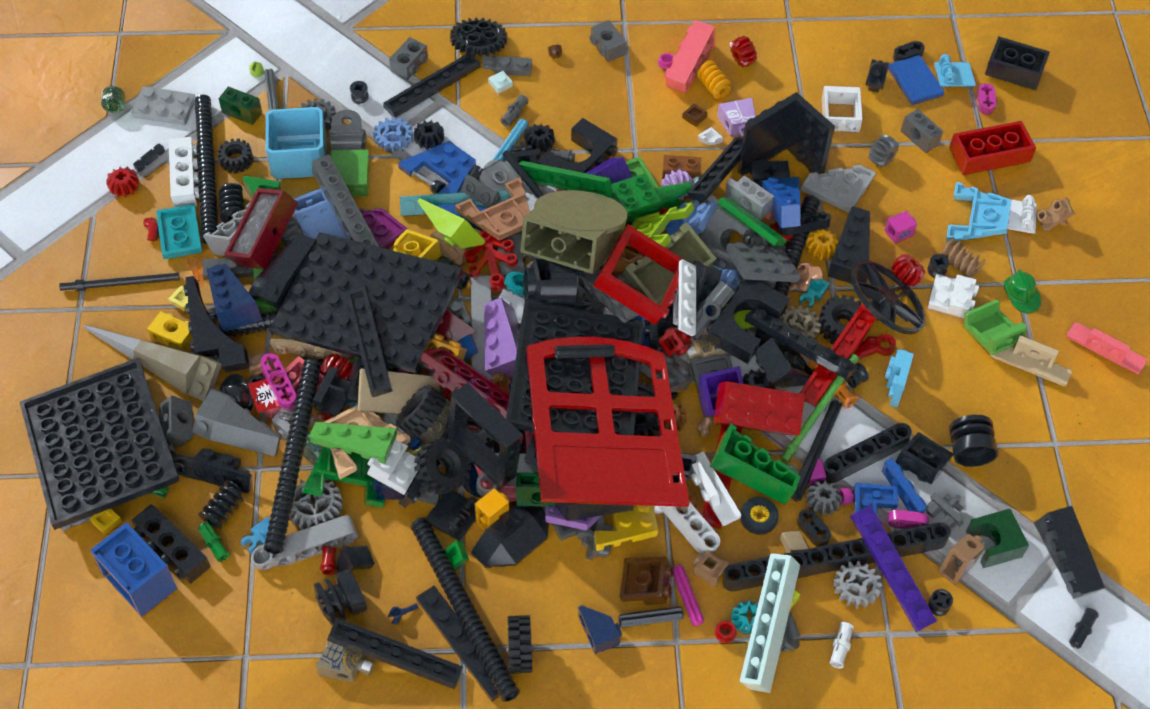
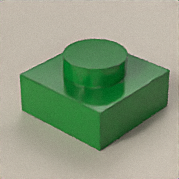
(457, 554)

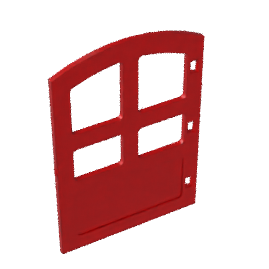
(605, 464)

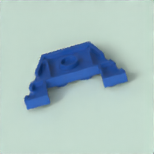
(445, 161)

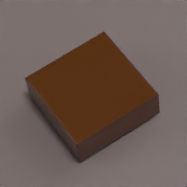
(694, 115)

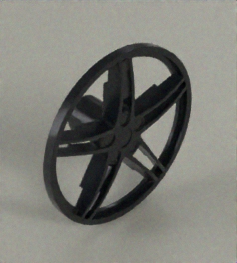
(885, 301)

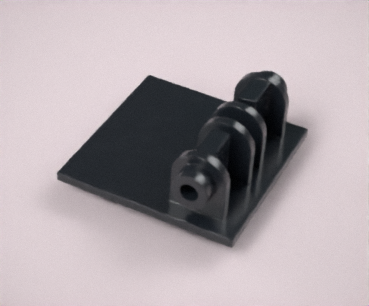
(453, 514)

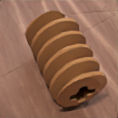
(961, 259)

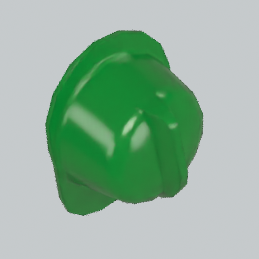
(1023, 292)

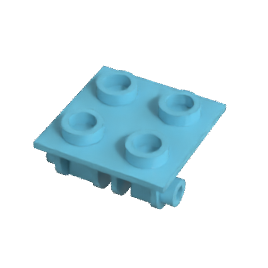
(953, 72)

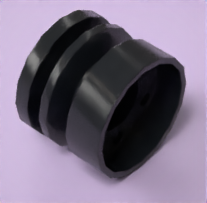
(973, 440)
(340, 596)

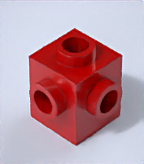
(675, 342)

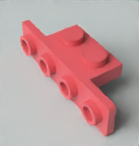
(1107, 347)

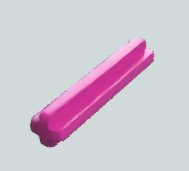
(688, 596)

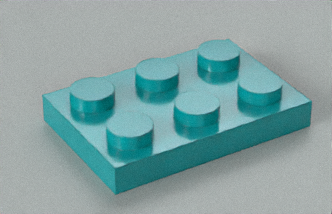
(179, 231)

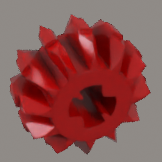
(743, 51)
(122, 181)
(908, 270)
(336, 361)

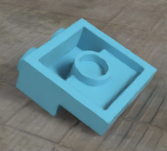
(897, 375)

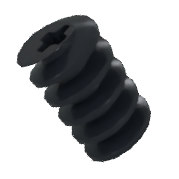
(230, 201)
(222, 504)

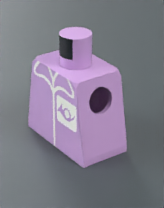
(735, 114)

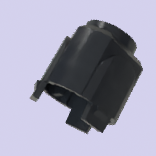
(552, 283)

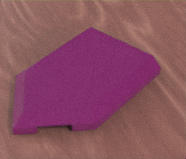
(383, 226)

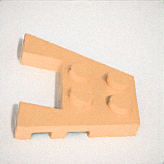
(342, 461)

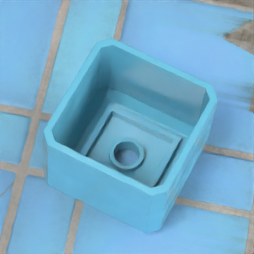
(294, 141)

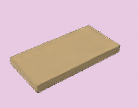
(403, 388)

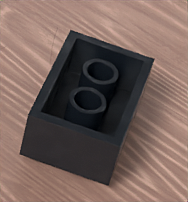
(1017, 63)

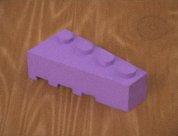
(500, 337)

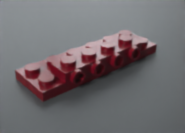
(455, 373)

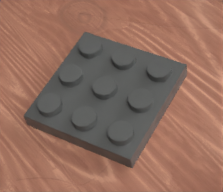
(762, 262)

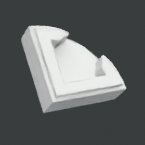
(710, 137)

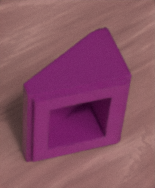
(818, 473)

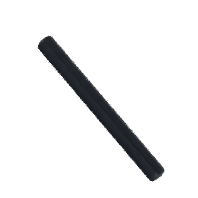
(817, 448)

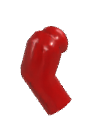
(152, 225)

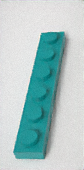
(410, 206)

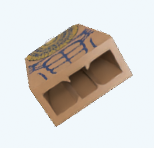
(967, 550)

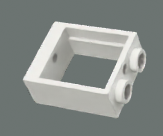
(849, 96)

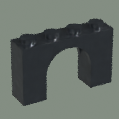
(590, 137)
(725, 331)

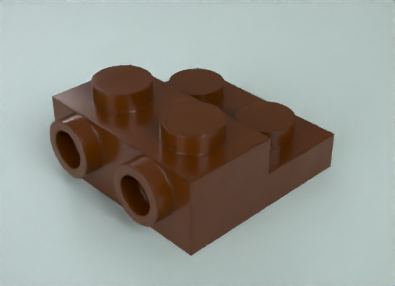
(646, 580)

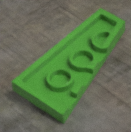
(365, 440)

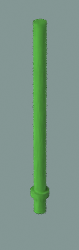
(791, 448)

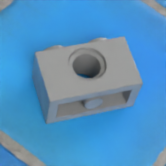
(752, 197)

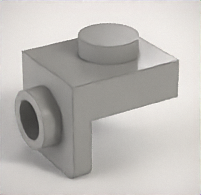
(281, 426)

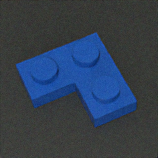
(875, 495)

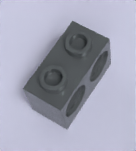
(408, 58)

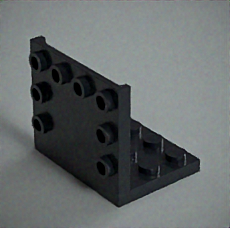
(790, 126)

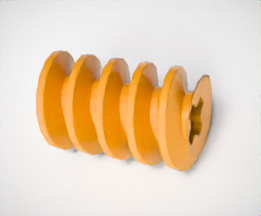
(714, 80)

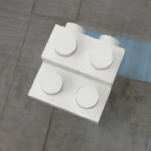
(953, 295)
(397, 471)

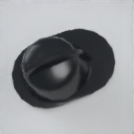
(237, 388)

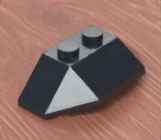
(512, 537)

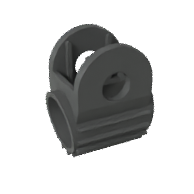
(347, 136)

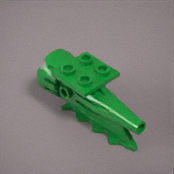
(642, 199)

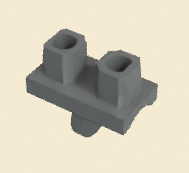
(938, 504)
(588, 539)

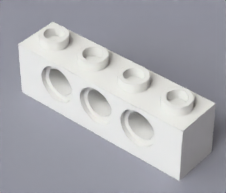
(182, 171)

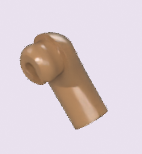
(705, 424)

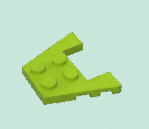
(654, 223)

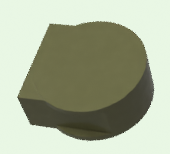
(573, 229)

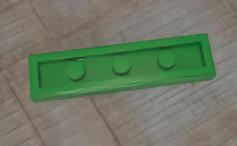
(752, 222)

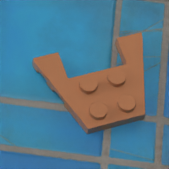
(503, 218)

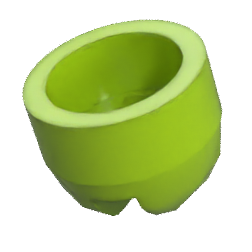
(259, 69)

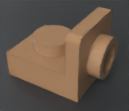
(255, 365)

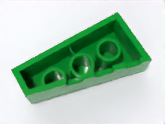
(754, 466)

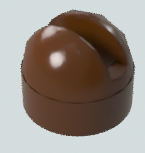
(555, 51)

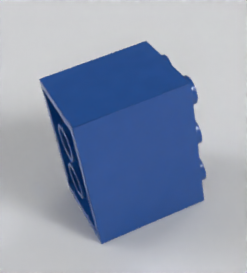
(134, 569)

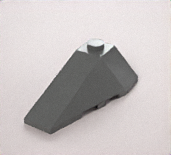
(228, 423)

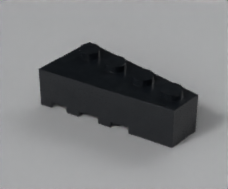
(852, 247)
(1070, 551)

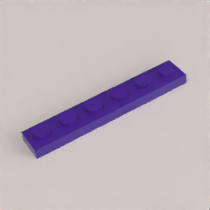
(893, 568)

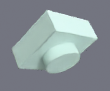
(500, 82)

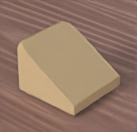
(793, 541)

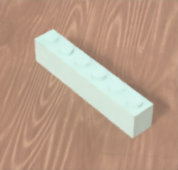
(770, 623)

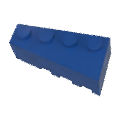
(786, 200)

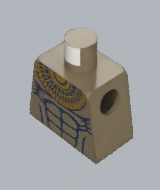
(343, 663)

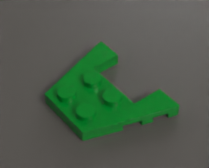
(326, 469)

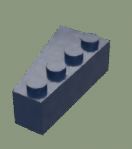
(231, 299)

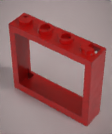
(627, 295)

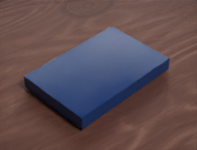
(915, 80)

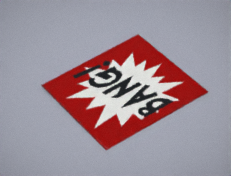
(263, 395)

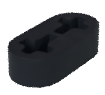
(908, 50)
(811, 529)

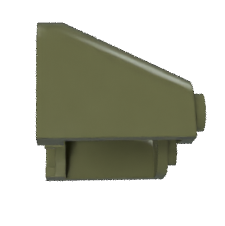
(653, 279)

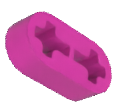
(990, 99)
(907, 519)

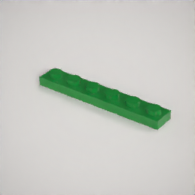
(567, 179)

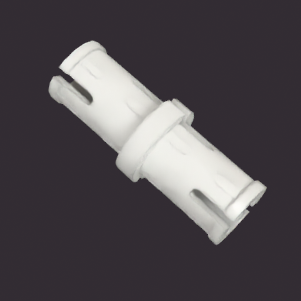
(841, 645)

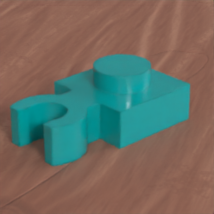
(815, 291)

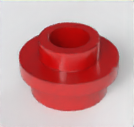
(725, 626)

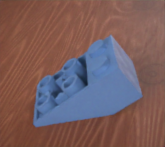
(316, 215)

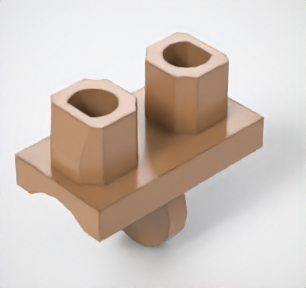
(1055, 215)

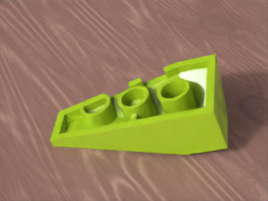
(452, 227)

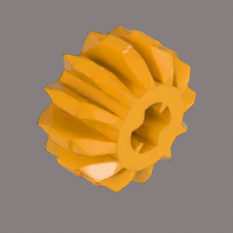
(821, 244)

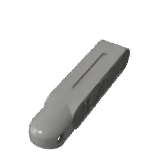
(308, 543)

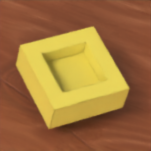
(179, 299)

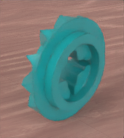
(511, 280)
(738, 613)

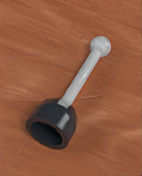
(435, 186)

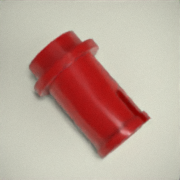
(328, 564)

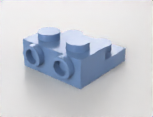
(701, 215)

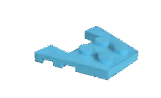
(988, 214)

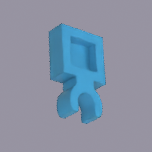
(258, 535)

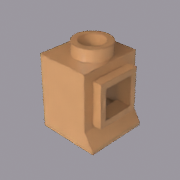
(707, 574)

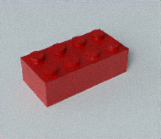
(992, 147)
(759, 409)

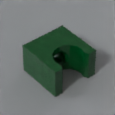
(1004, 532)

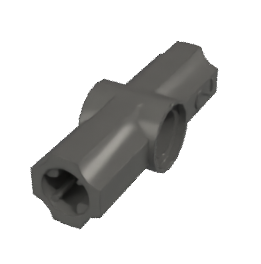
(717, 300)

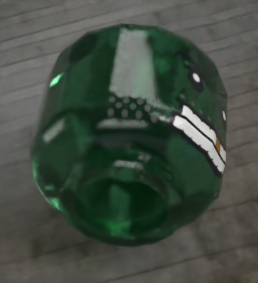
(112, 99)

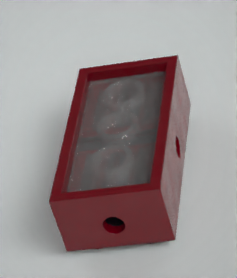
(261, 228)

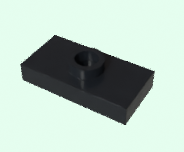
(651, 331)

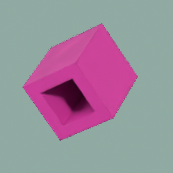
(900, 227)

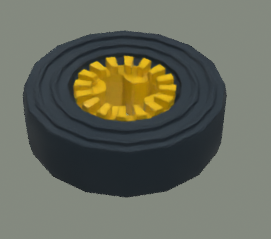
(749, 515)

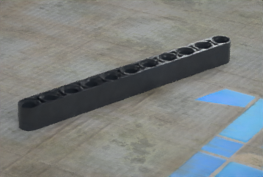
(844, 549)

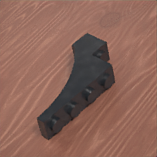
(207, 337)

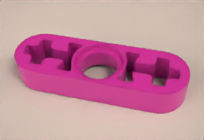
(279, 372)

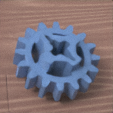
(393, 134)

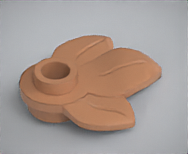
(807, 274)

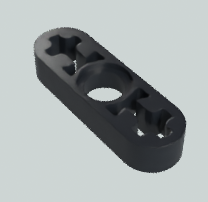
(808, 223)

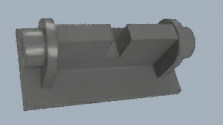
(479, 191)

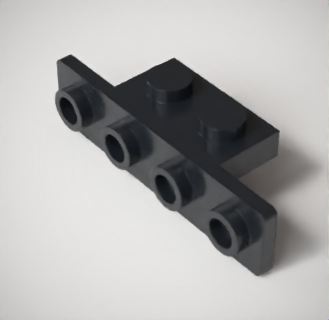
(213, 468)

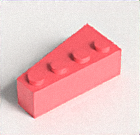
(690, 56)

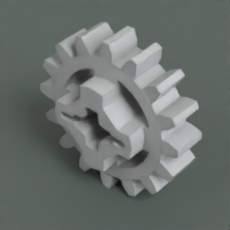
(857, 584)

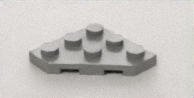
(839, 186)

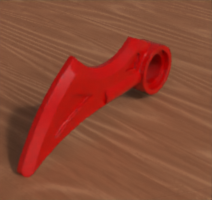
(872, 346)

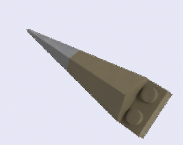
(181, 369)

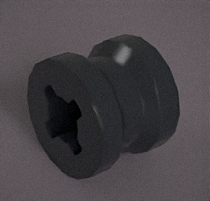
(359, 92)
(943, 263)
(860, 375)
(942, 597)

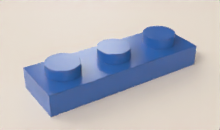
(906, 492)

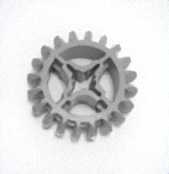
(329, 501)

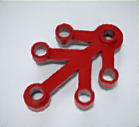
(496, 280)

